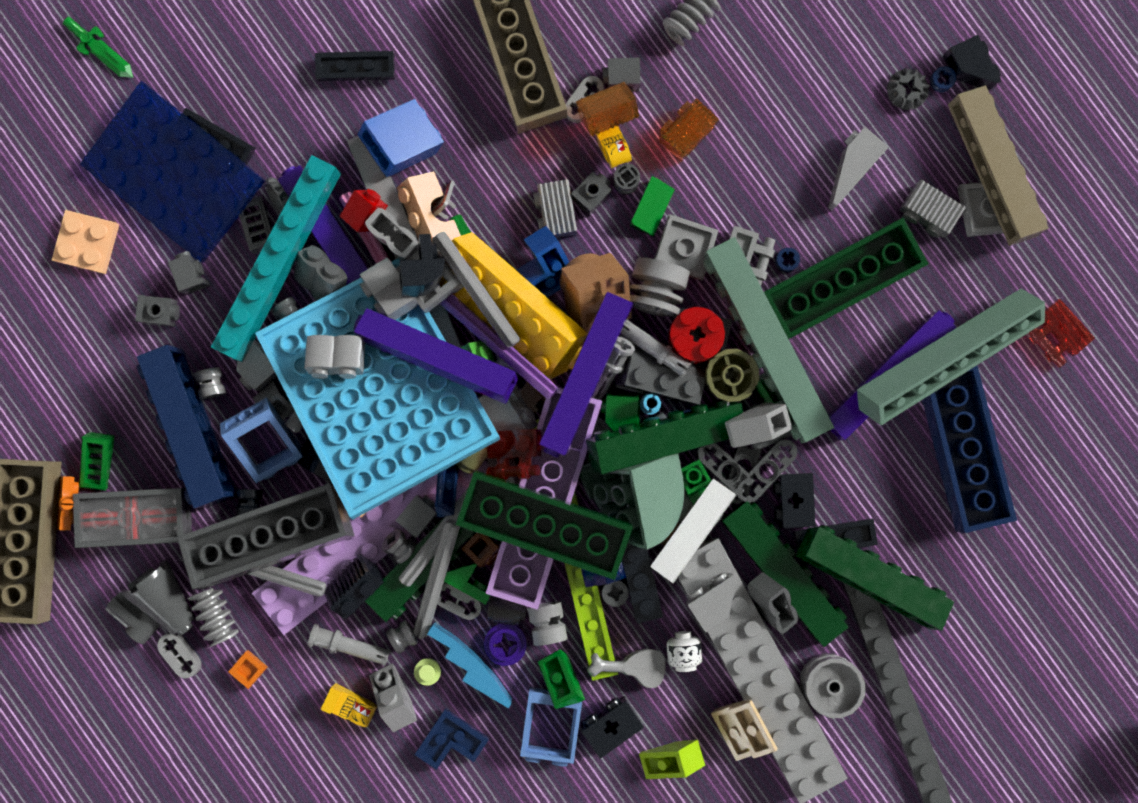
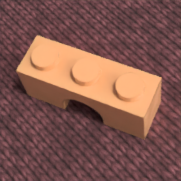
(418, 196)

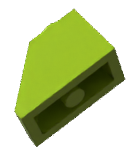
(672, 760)

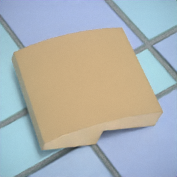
(743, 730)

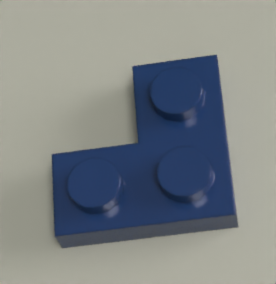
(450, 733)

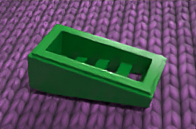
(86, 449)

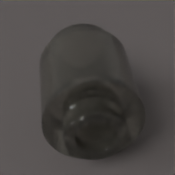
(505, 612)

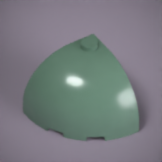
(642, 495)

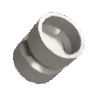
(547, 623)

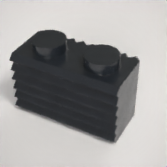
(353, 586)

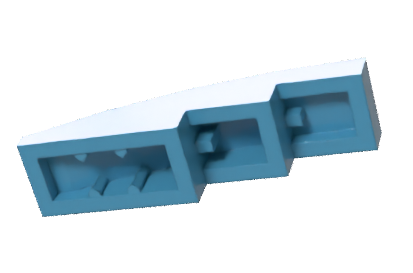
(478, 673)

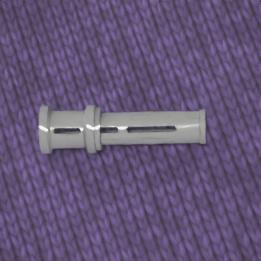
(614, 366)
(337, 642)

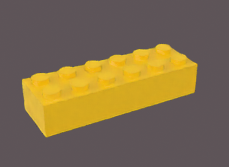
(545, 332)

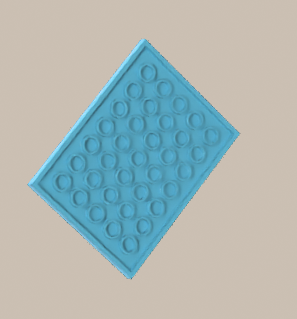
(383, 425)

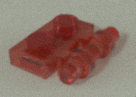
(1065, 328)
(515, 444)

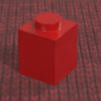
(361, 207)

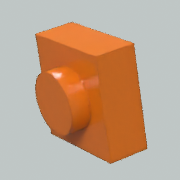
(248, 669)

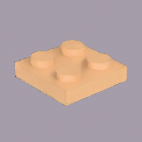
(85, 242)

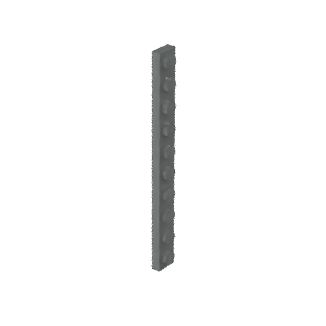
(898, 697)

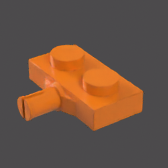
(65, 510)

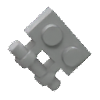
(747, 242)

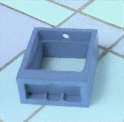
(250, 419)
(535, 753)

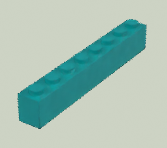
(276, 259)

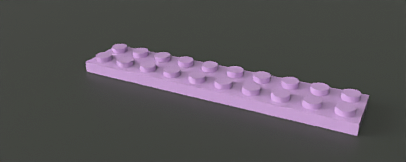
(290, 606)

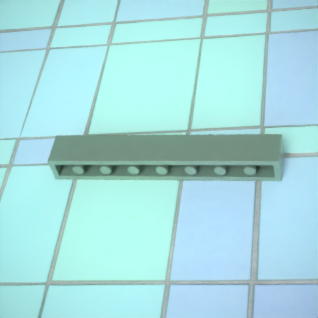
(767, 339)
(950, 356)

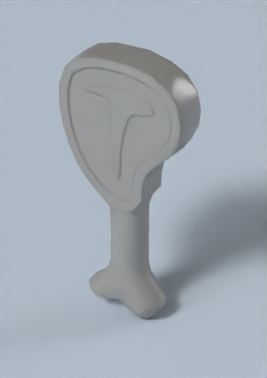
(644, 665)

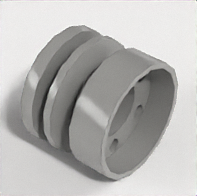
(657, 287)

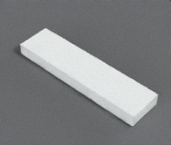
(693, 530)

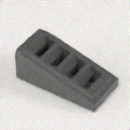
(256, 246)

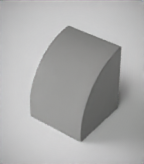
(277, 398)

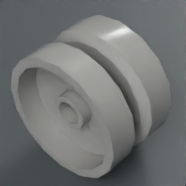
(838, 700)

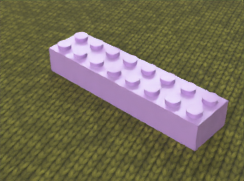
(520, 573)

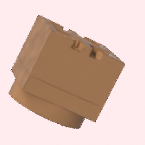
(587, 281)

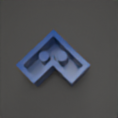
(548, 260)

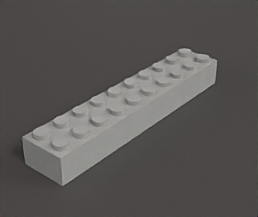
(766, 680)

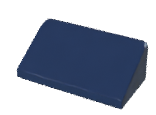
(446, 491)

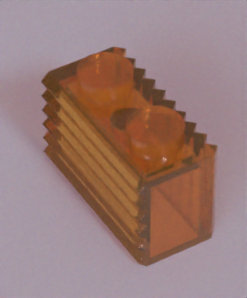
(607, 108)
(688, 129)

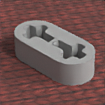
(579, 94)
(457, 608)
(174, 659)

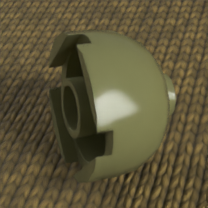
(731, 375)

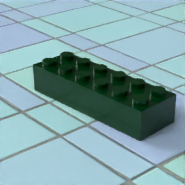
(846, 278)
(544, 524)

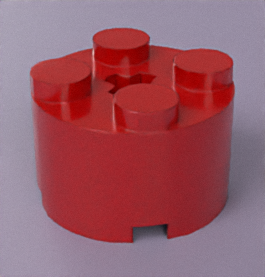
(709, 327)

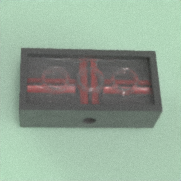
(130, 517)

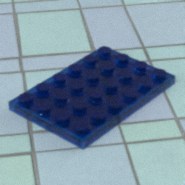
(172, 172)

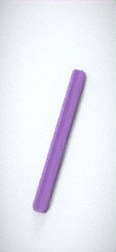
(492, 340)

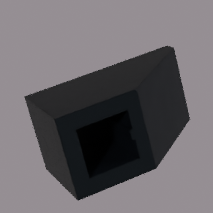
(973, 63)

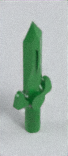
(98, 48)

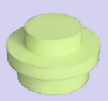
(427, 671)

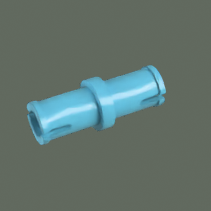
(656, 401)

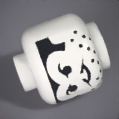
(684, 651)

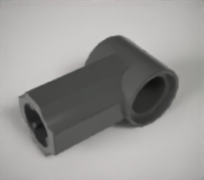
(137, 623)

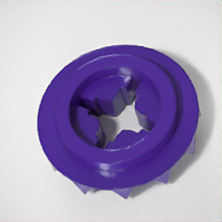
(496, 653)

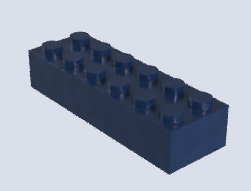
(186, 426)
(969, 454)

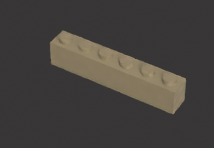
(998, 165)

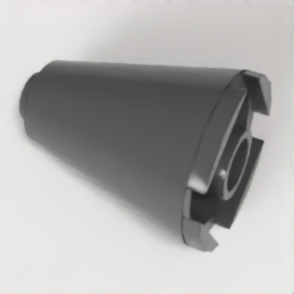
(161, 598)

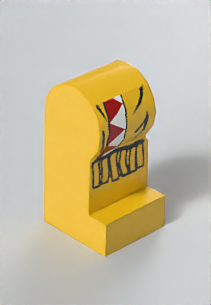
(614, 147)
(349, 705)

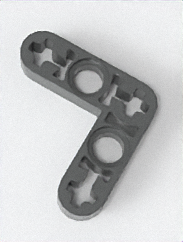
(743, 477)

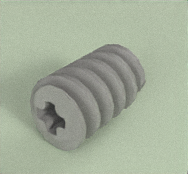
(686, 18)
(213, 616)

